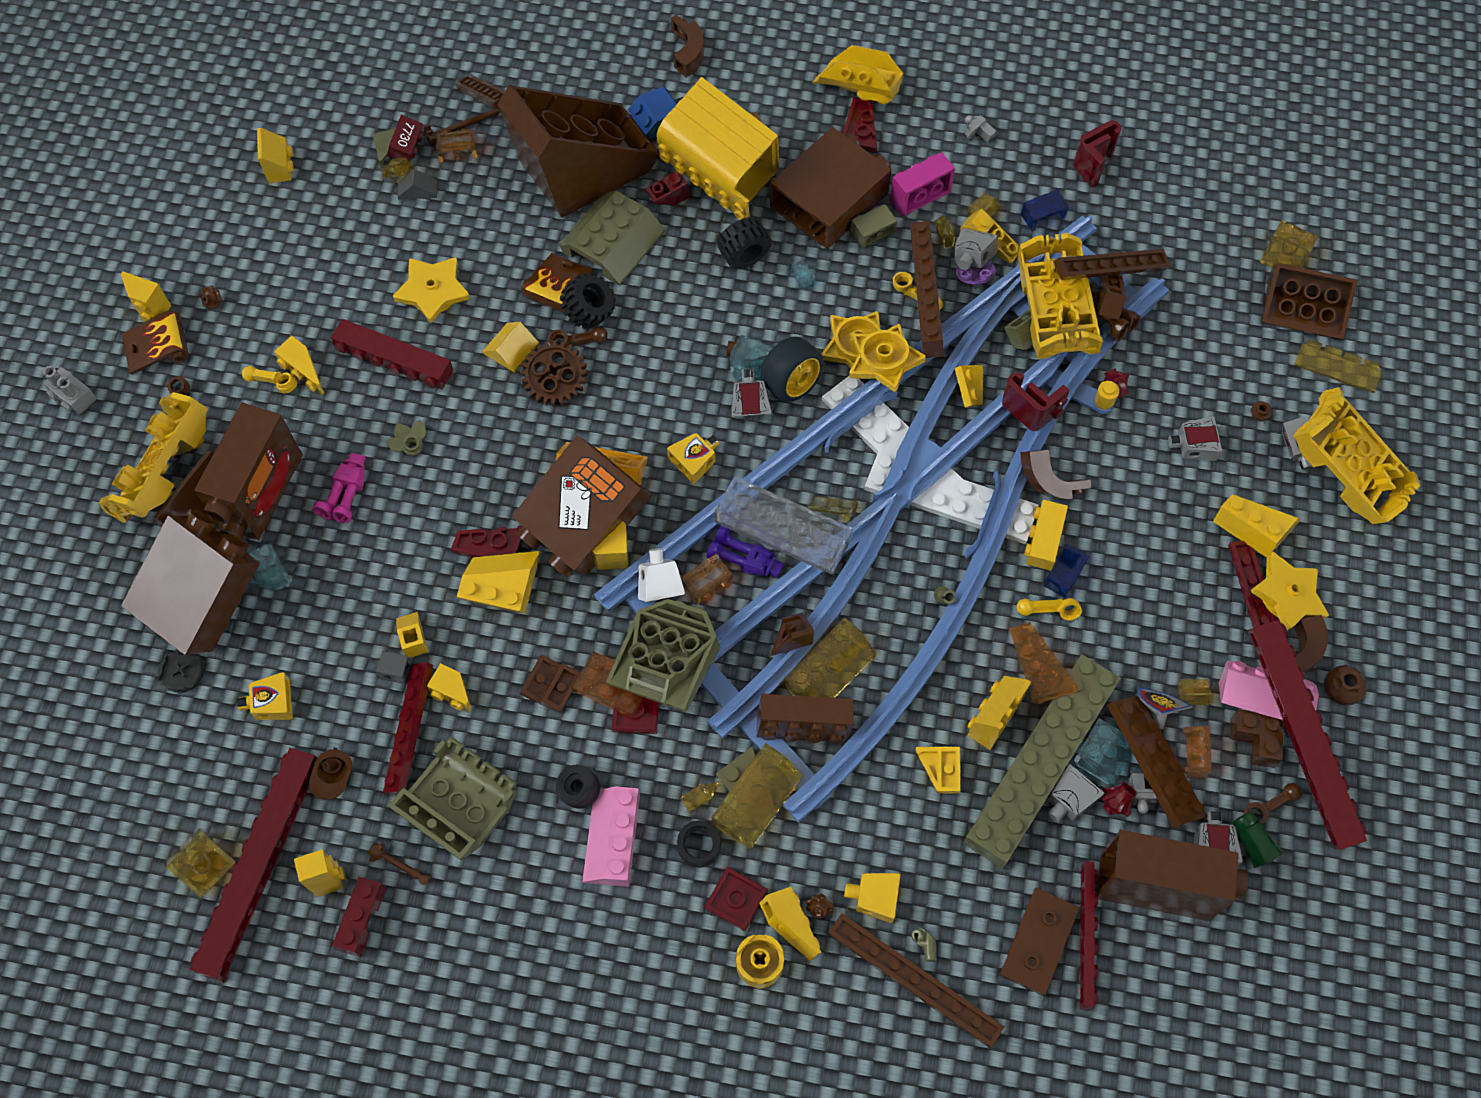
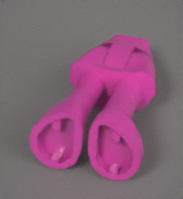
(347, 476)

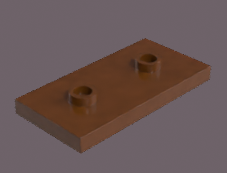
(1039, 941)

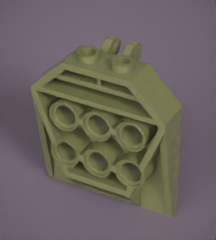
(662, 682)

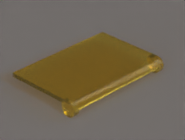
(835, 506)

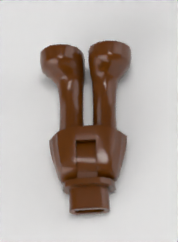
(1127, 321)

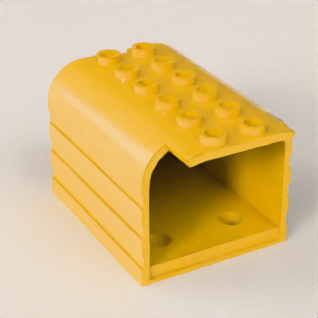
(719, 147)

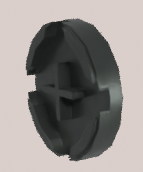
(180, 671)

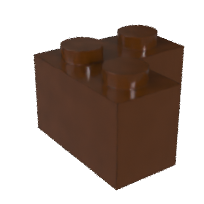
(1263, 733)

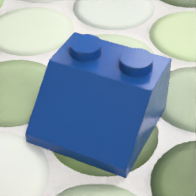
(651, 110)

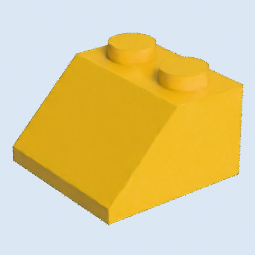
(274, 156)
(145, 296)

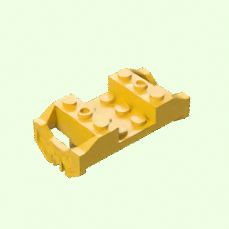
(1059, 308)
(173, 435)
(1357, 457)

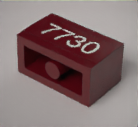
(405, 138)

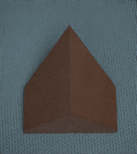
(793, 634)

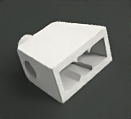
(659, 578)

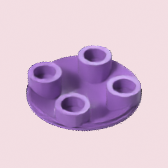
(977, 275)

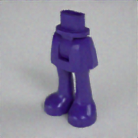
(759, 559)

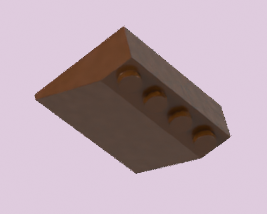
(1308, 300)

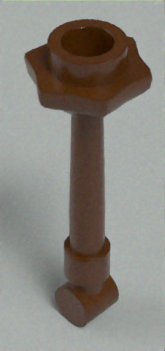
(377, 852)

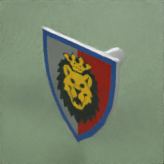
(1161, 704)

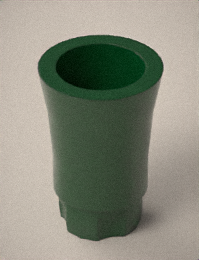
(1256, 840)

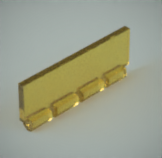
(1343, 369)

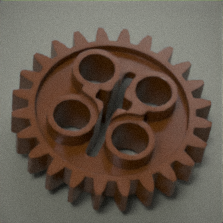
(563, 388)

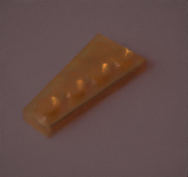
(1040, 665)

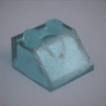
(748, 354)
(271, 571)
(1104, 752)

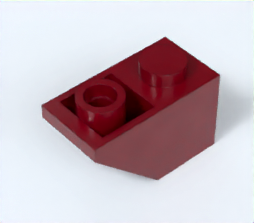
(669, 190)

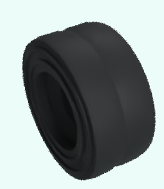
(569, 777)

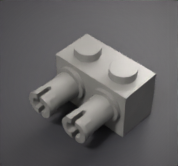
(68, 390)

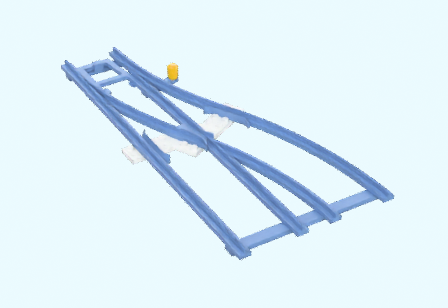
(904, 474)

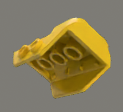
(864, 71)

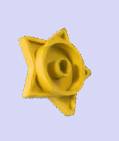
(432, 287)
(841, 347)
(884, 356)
(1289, 591)

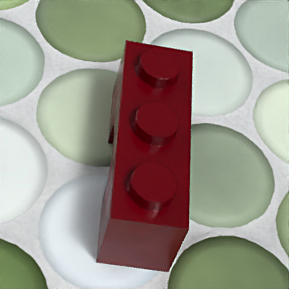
(353, 928)

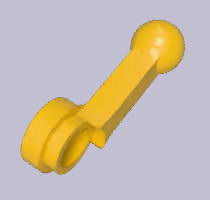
(909, 289)
(251, 374)
(1026, 607)

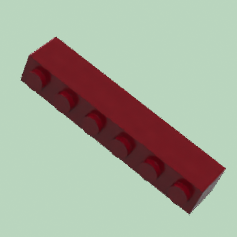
(392, 354)

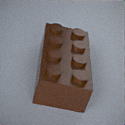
(804, 718)

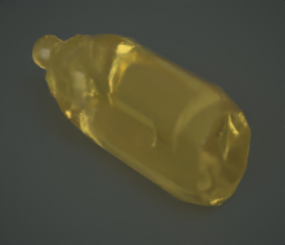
(699, 795)

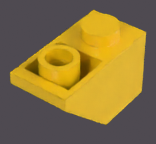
(411, 635)
(449, 686)

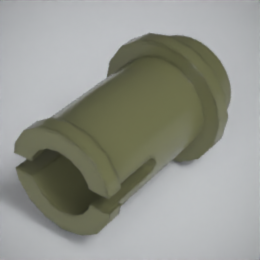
(944, 595)

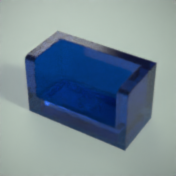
(1043, 207)
(1066, 571)

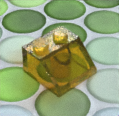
(1289, 246)
(200, 862)

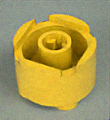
(759, 975)

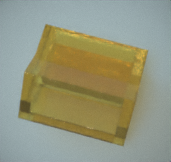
(396, 168)
(987, 203)
(944, 223)
(1194, 691)

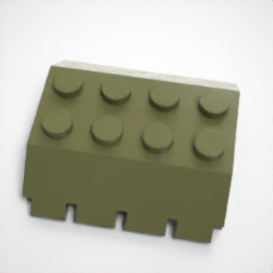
(613, 235)
(457, 799)

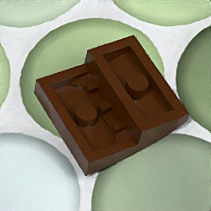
(550, 683)

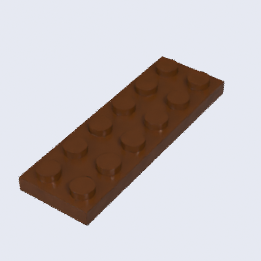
(1157, 762)

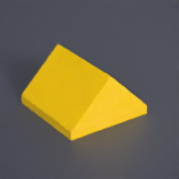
(511, 346)
(613, 550)

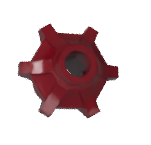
(1120, 379)
(1119, 799)

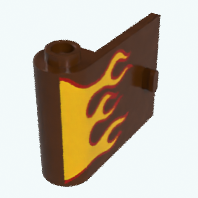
(550, 279)
(155, 341)

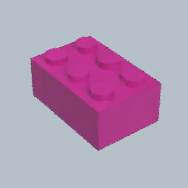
(922, 184)

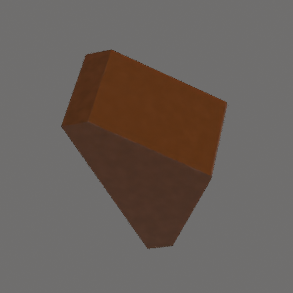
(575, 145)

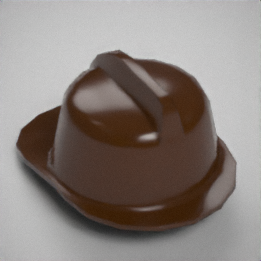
(330, 774)

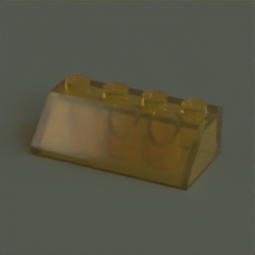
(831, 663)
(757, 796)

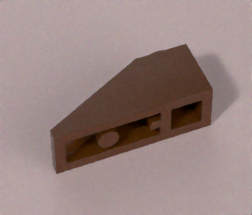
(1111, 297)

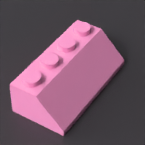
(1250, 690)
(612, 837)

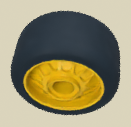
(792, 369)

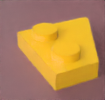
(971, 384)
(942, 767)

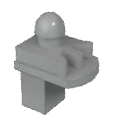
(980, 127)
(1144, 796)

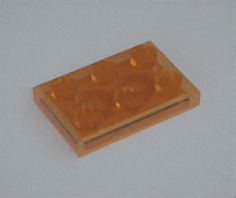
(593, 685)

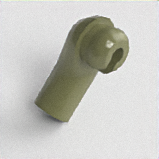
(927, 942)

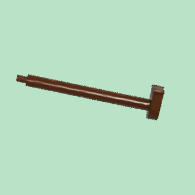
(431, 136)

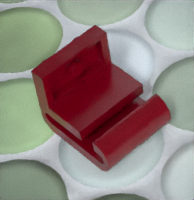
(1092, 150)
(1033, 406)

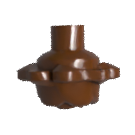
(210, 297)
(819, 906)

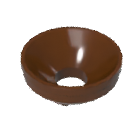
(1339, 691)

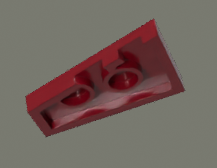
(861, 124)
(486, 542)

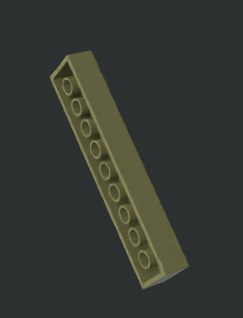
(1040, 763)

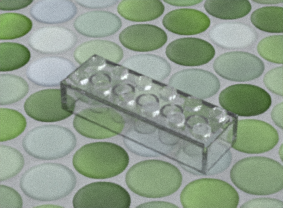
(783, 525)

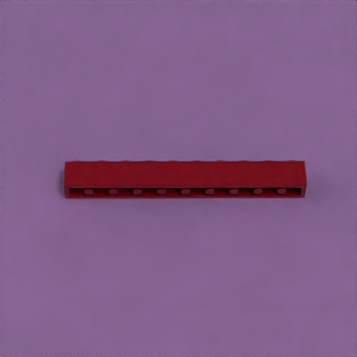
(1307, 735)
(254, 867)

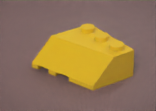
(1255, 523)
(500, 580)
(997, 710)

